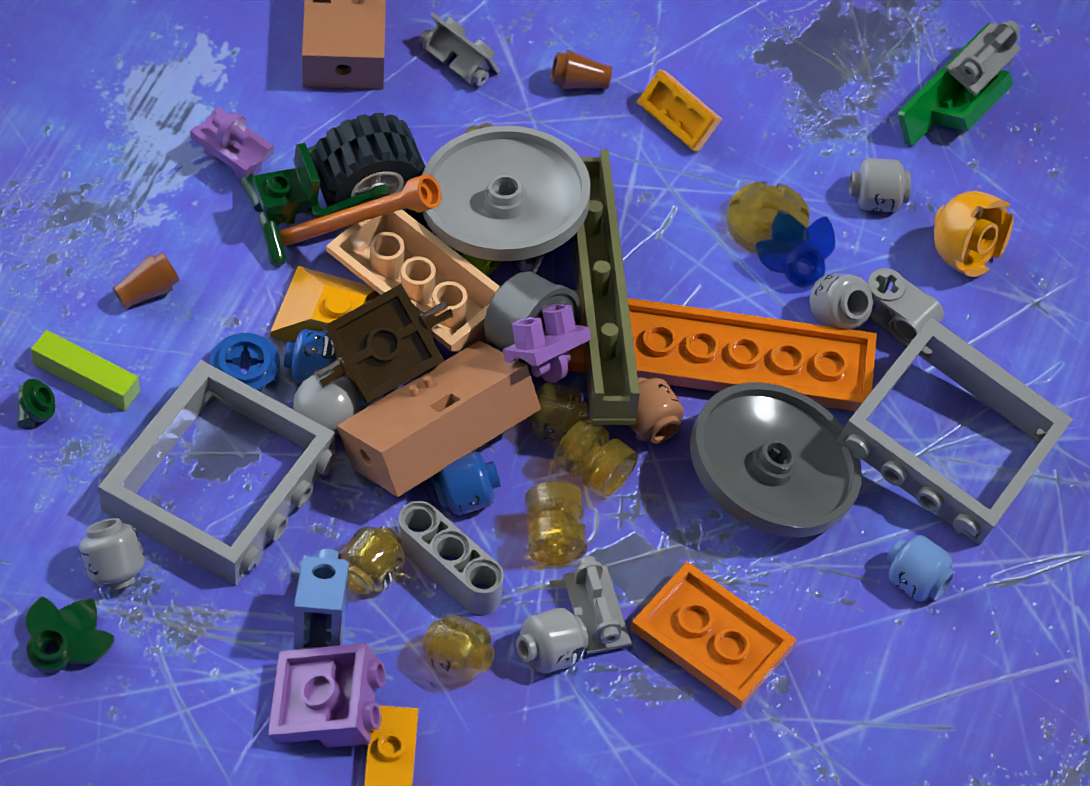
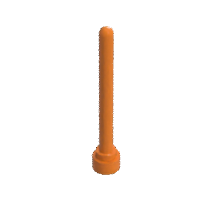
(418, 195)

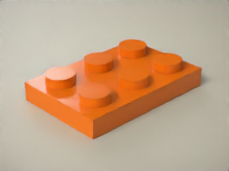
(713, 635)

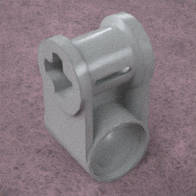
(903, 308)

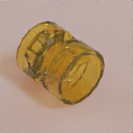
(602, 462)
(554, 523)

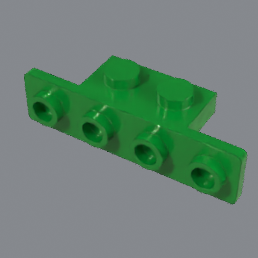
(949, 103)

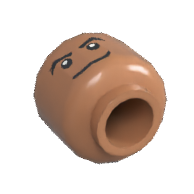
(657, 412)

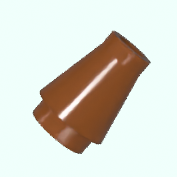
(579, 72)
(149, 279)

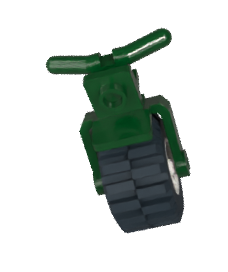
(350, 165)

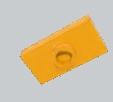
(679, 110)
(392, 748)

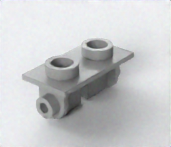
(986, 55)
(472, 58)
(597, 606)

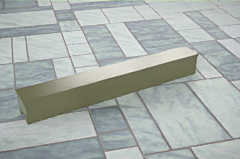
(604, 304)

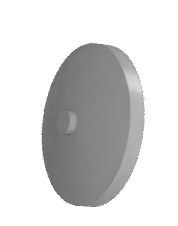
(507, 193)

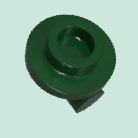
(35, 403)

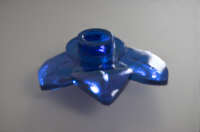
(795, 244)

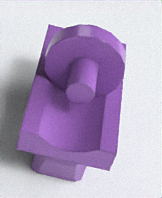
(232, 142)
(548, 347)

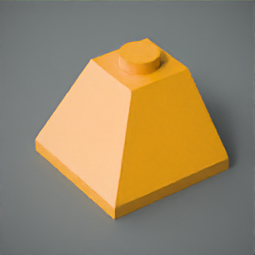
(317, 300)

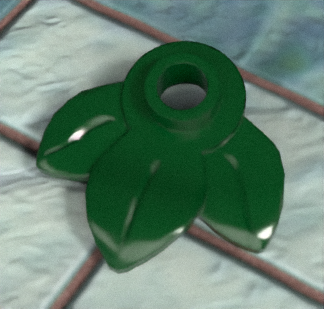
(68, 630)

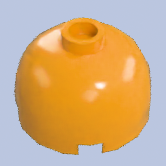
(972, 231)

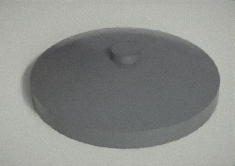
(774, 460)

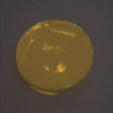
(756, 206)

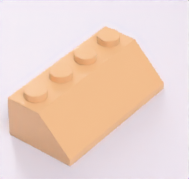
(403, 252)

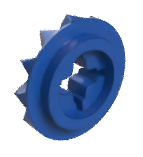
(261, 353)

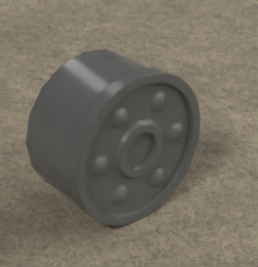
(524, 298)

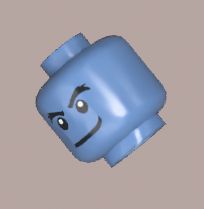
(920, 568)

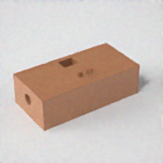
(344, 44)
(438, 418)

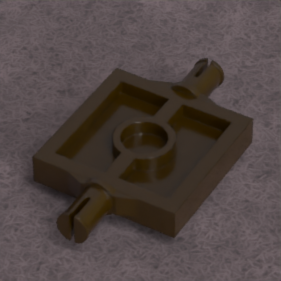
(383, 344)

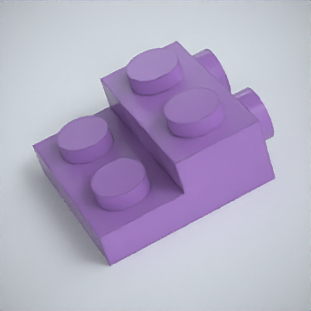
(327, 695)

